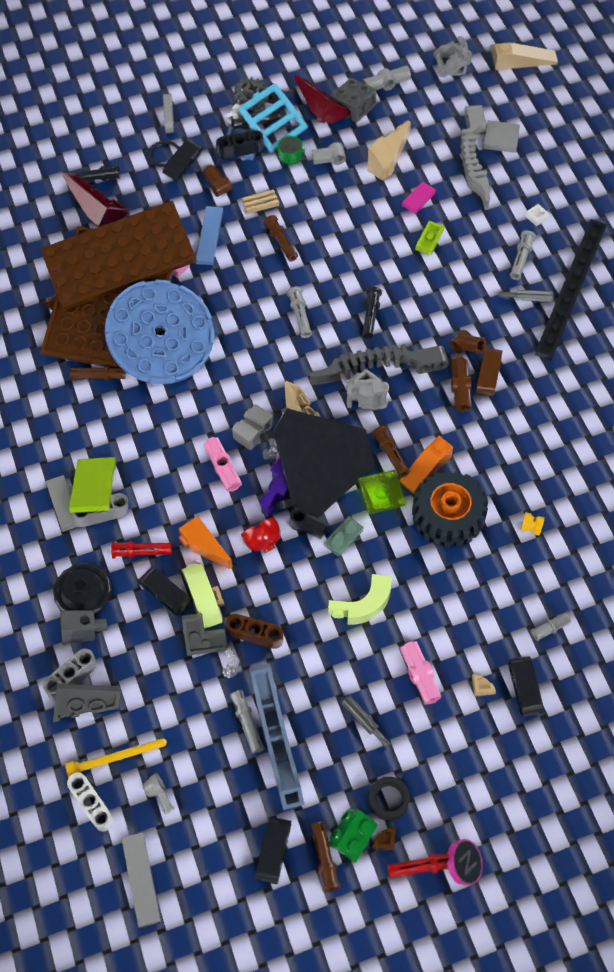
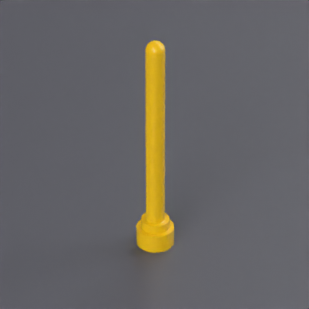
(76, 767)

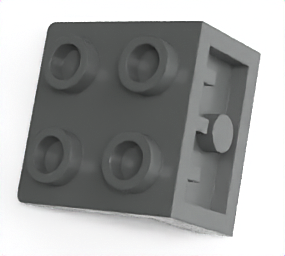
(357, 97)

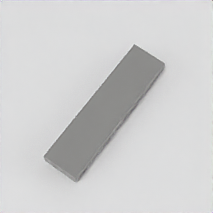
(141, 880)

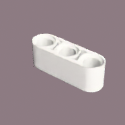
(83, 795)

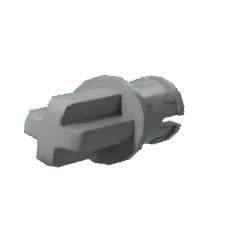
(550, 626)

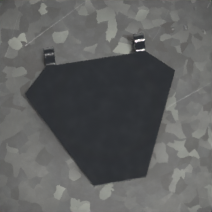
(319, 459)

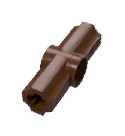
(461, 384)

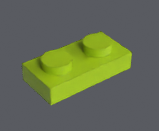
(430, 238)

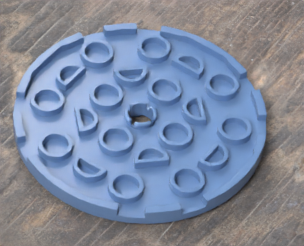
(157, 357)

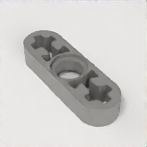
(168, 113)

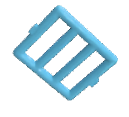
(283, 101)

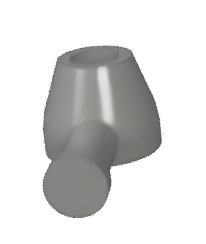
(155, 787)

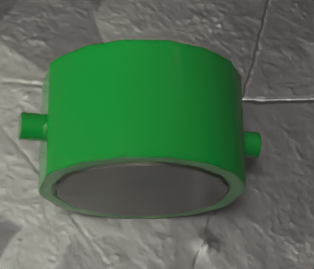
(290, 150)

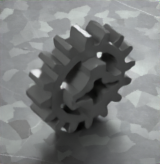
(249, 88)

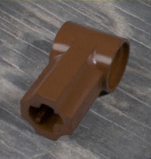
(219, 183)
(467, 342)

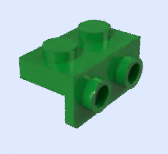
(352, 834)

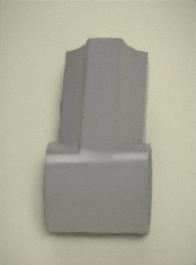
(333, 154)

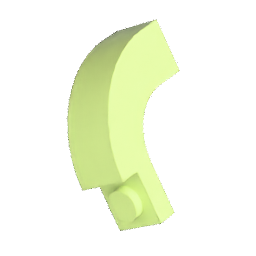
(202, 594)
(368, 607)

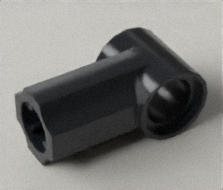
(309, 523)

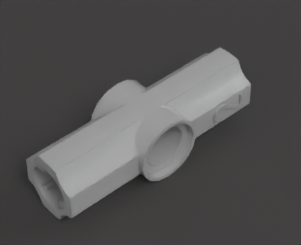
(388, 79)

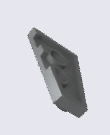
(80, 699)

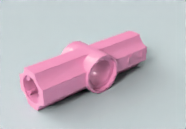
(226, 472)
(420, 672)

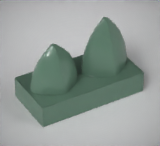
(343, 536)

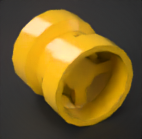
(532, 523)

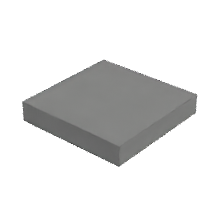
(501, 136)

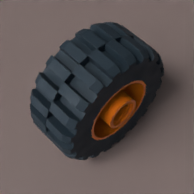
(449, 508)

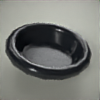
(82, 588)

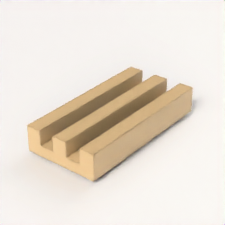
(258, 200)

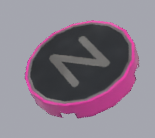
(464, 862)

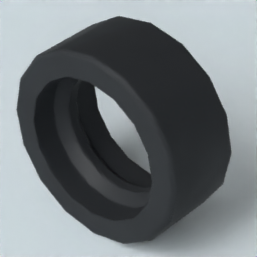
(389, 815)

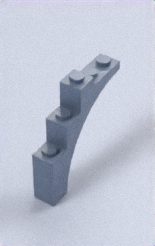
(276, 737)

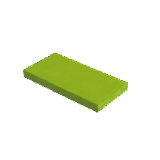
(92, 485)

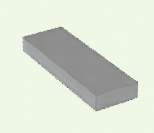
(61, 499)

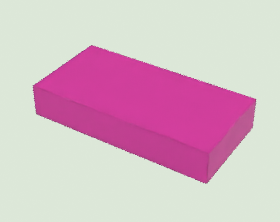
(419, 197)

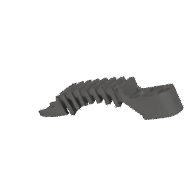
(421, 360)

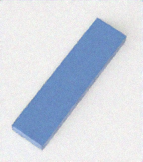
(209, 235)

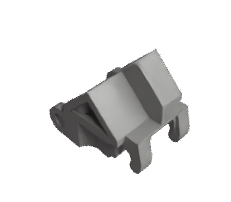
(458, 56)
(367, 391)

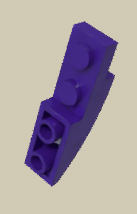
(277, 489)

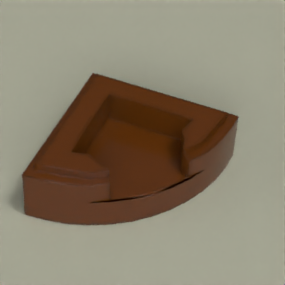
(385, 840)

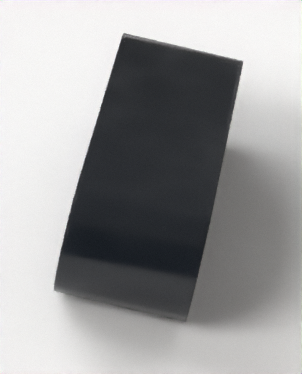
(239, 144)
(182, 160)
(165, 591)
(525, 686)
(273, 850)

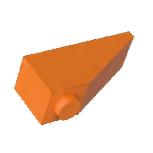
(428, 462)
(202, 542)

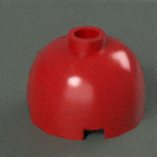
(262, 536)

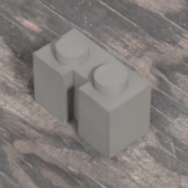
(255, 423)

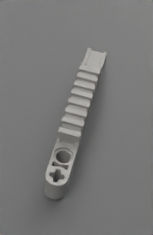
(475, 177)

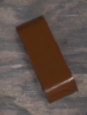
(489, 371)
(261, 638)

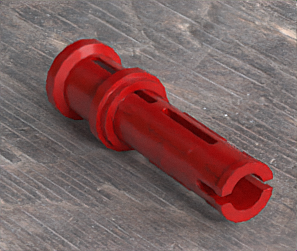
(166, 548)
(434, 862)

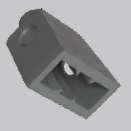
(80, 626)

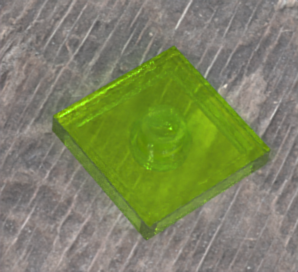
(381, 492)

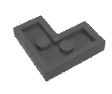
(201, 641)

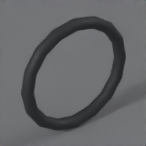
(155, 145)

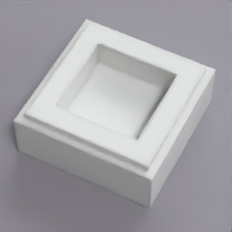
(537, 215)

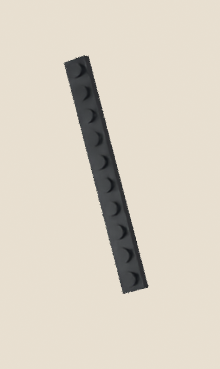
(570, 290)

